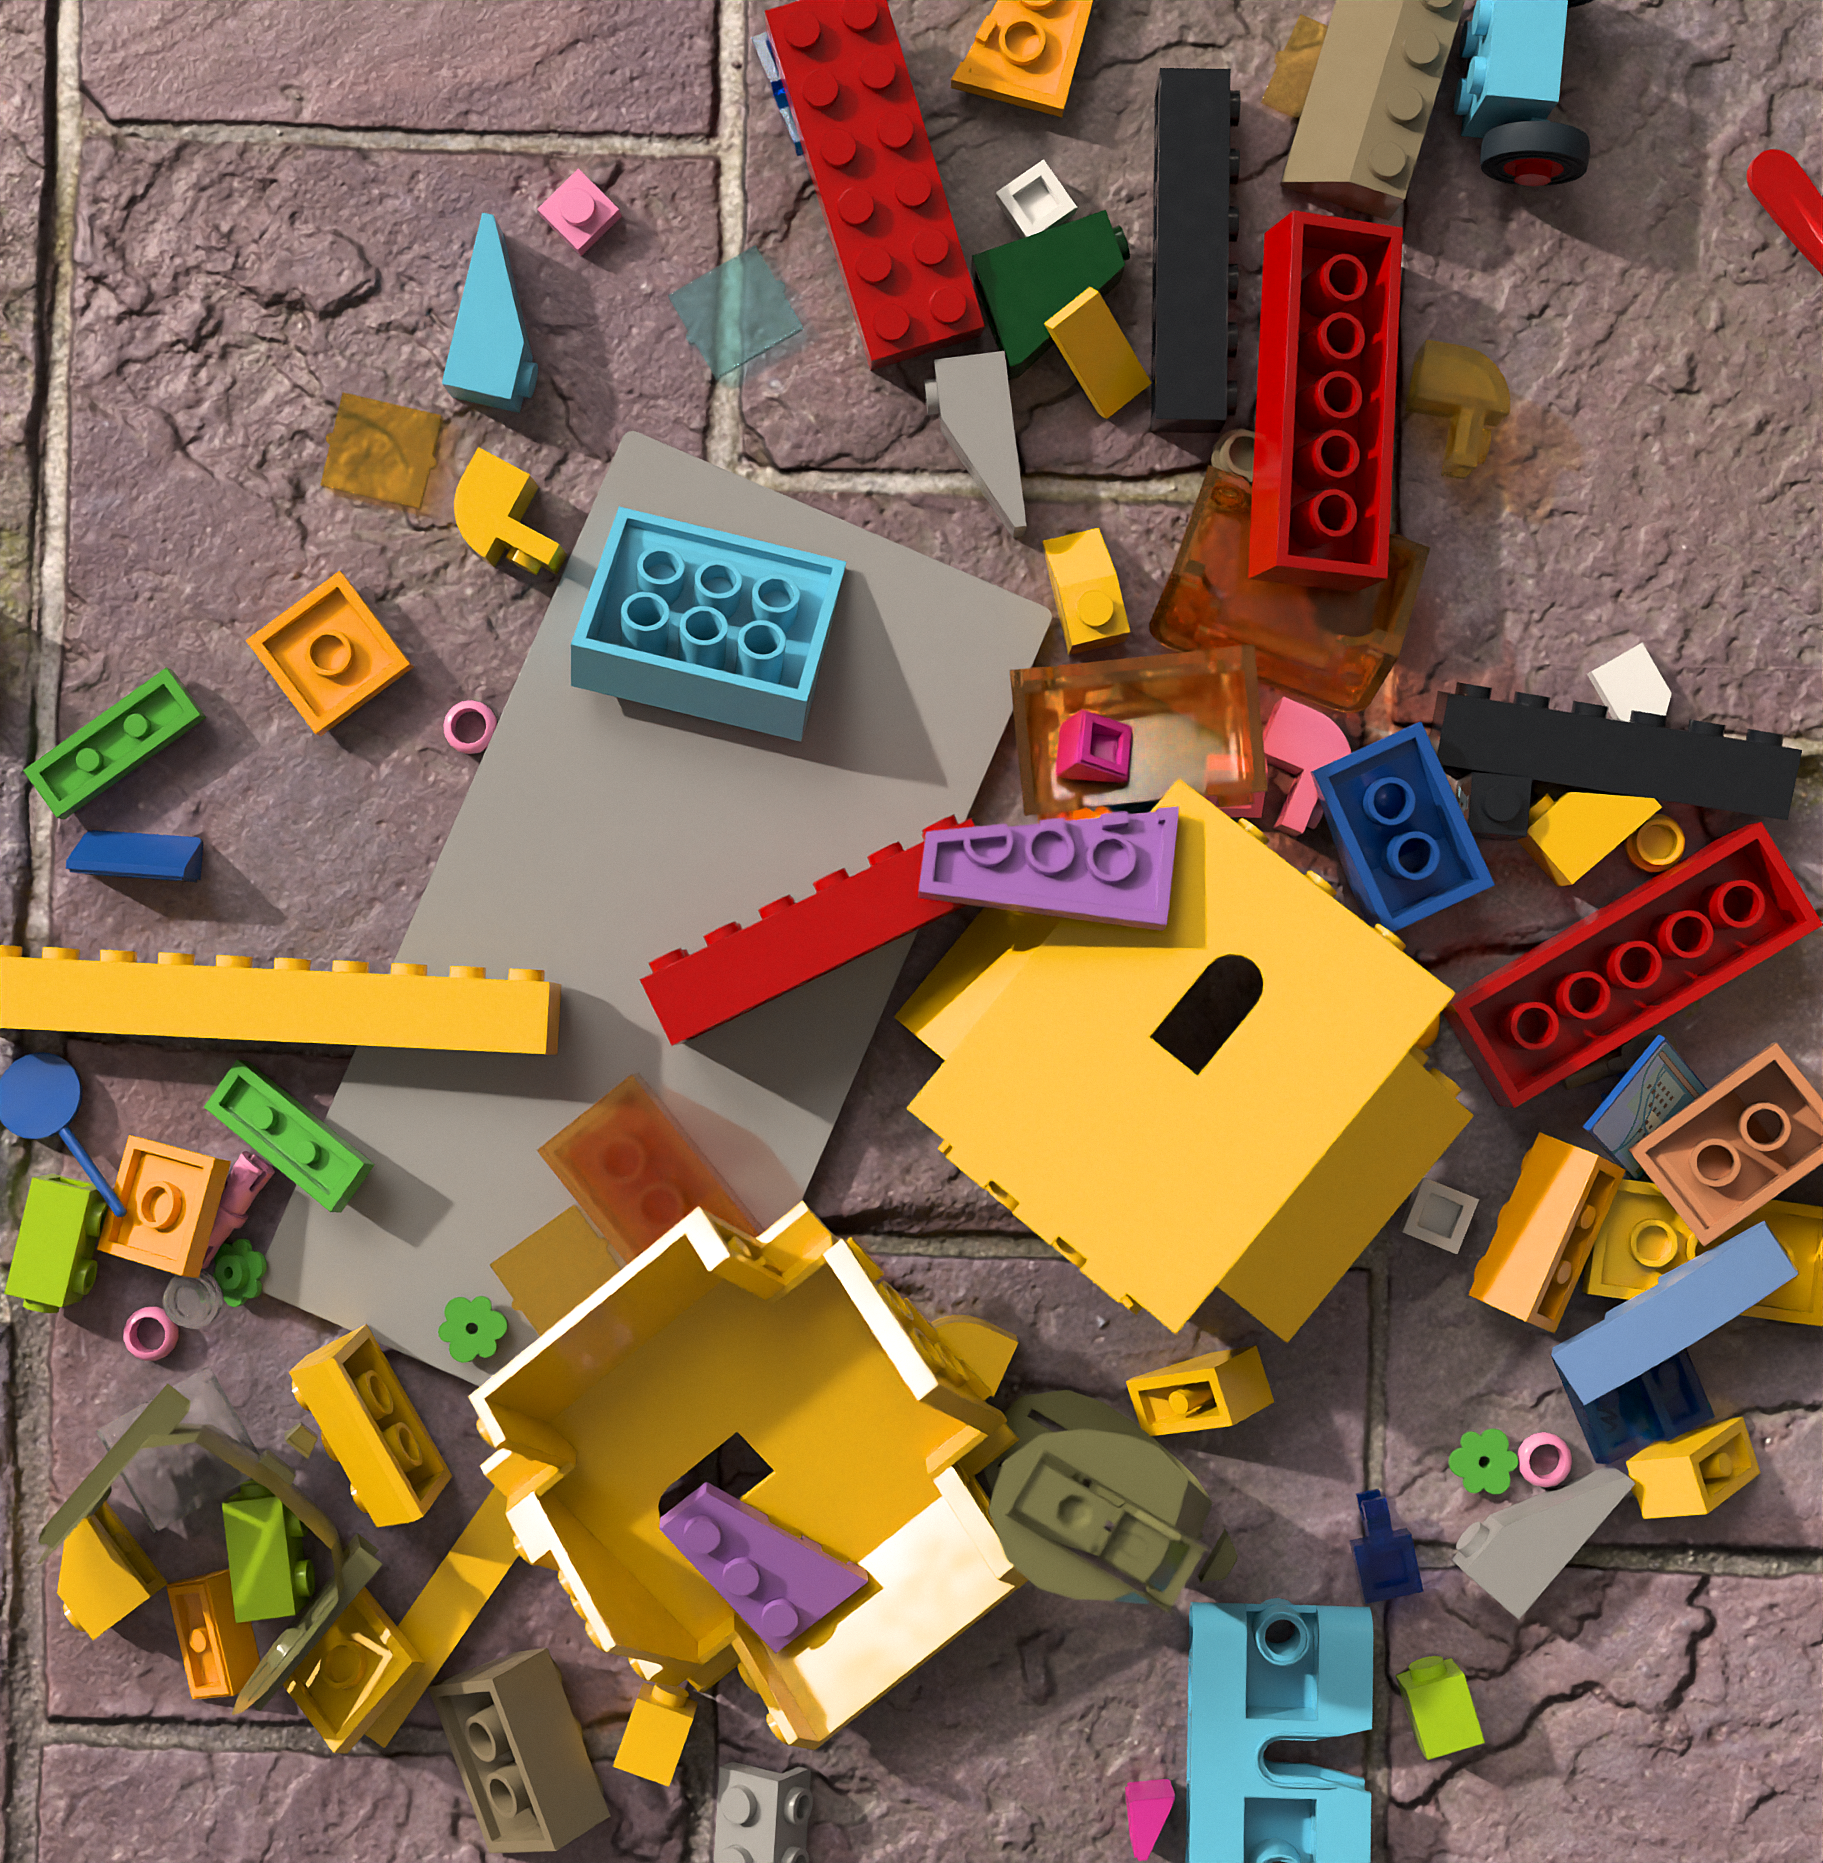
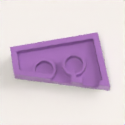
(758, 1568)

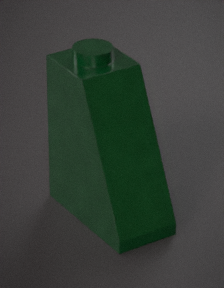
(1039, 276)

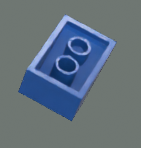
(1400, 830)

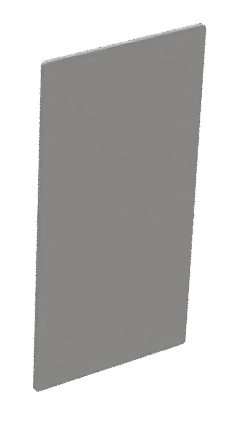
(631, 835)

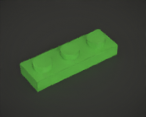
(114, 743)
(289, 1136)

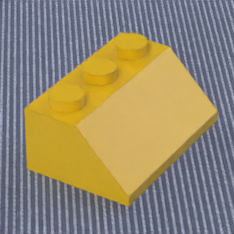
(371, 1428)

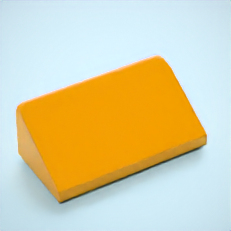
(214, 1648)

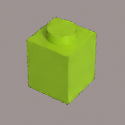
(1439, 1707)

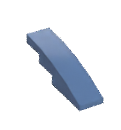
(1674, 1312)

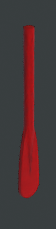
(1790, 201)

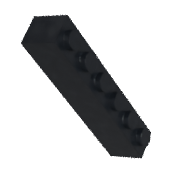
(1192, 250)
(1615, 754)

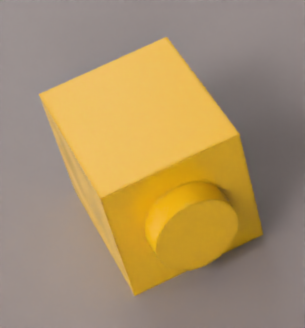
(656, 1732)

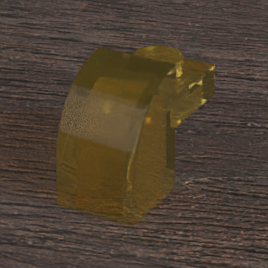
(1466, 389)

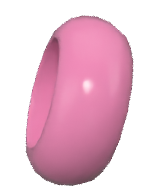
(451, 720)
(133, 1343)
(1560, 1472)

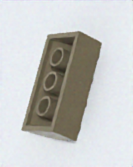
(1371, 102)

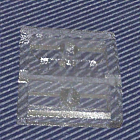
(181, 1477)

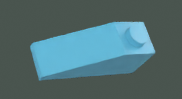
(490, 342)

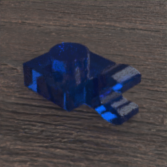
(1384, 1558)

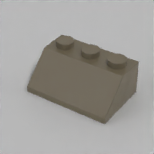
(520, 1753)

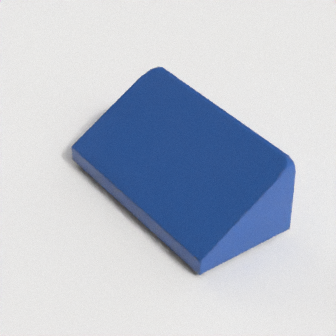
(137, 856)

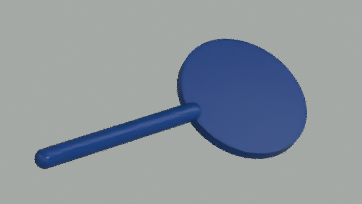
(40, 1100)

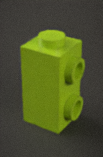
(56, 1243)
(265, 1555)

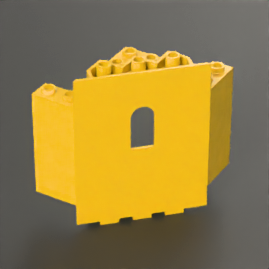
(1171, 1179)
(836, 1394)

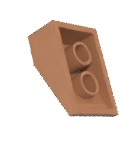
(1736, 1144)

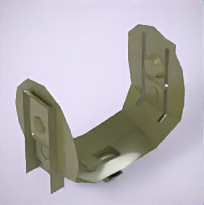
(161, 1426)
(1133, 1485)

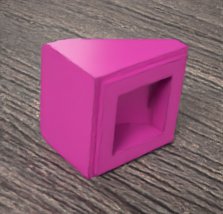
(1094, 748)
(1147, 1811)

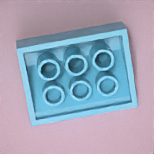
(707, 623)

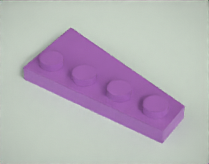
(1075, 869)

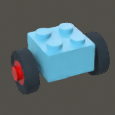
(1514, 87)

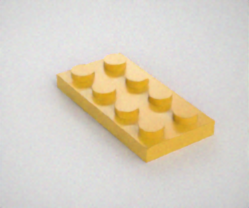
(1649, 1238)

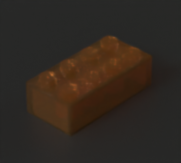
(639, 1170)

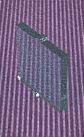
(735, 312)

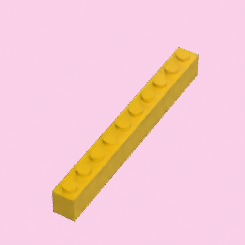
(279, 1002)

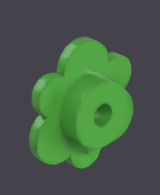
(239, 1271)
(463, 1342)
(1493, 1474)

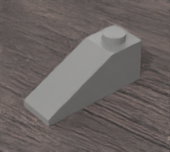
(979, 426)
(1530, 1542)

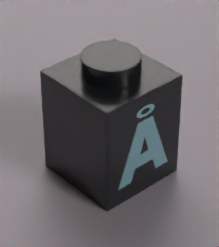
(1495, 805)

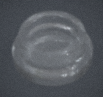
(193, 1300)

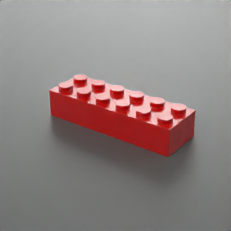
(874, 177)
(1325, 402)
(794, 942)
(1630, 965)

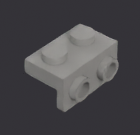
(762, 1815)

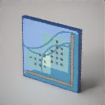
(1642, 1101)

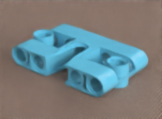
(1264, 1692)

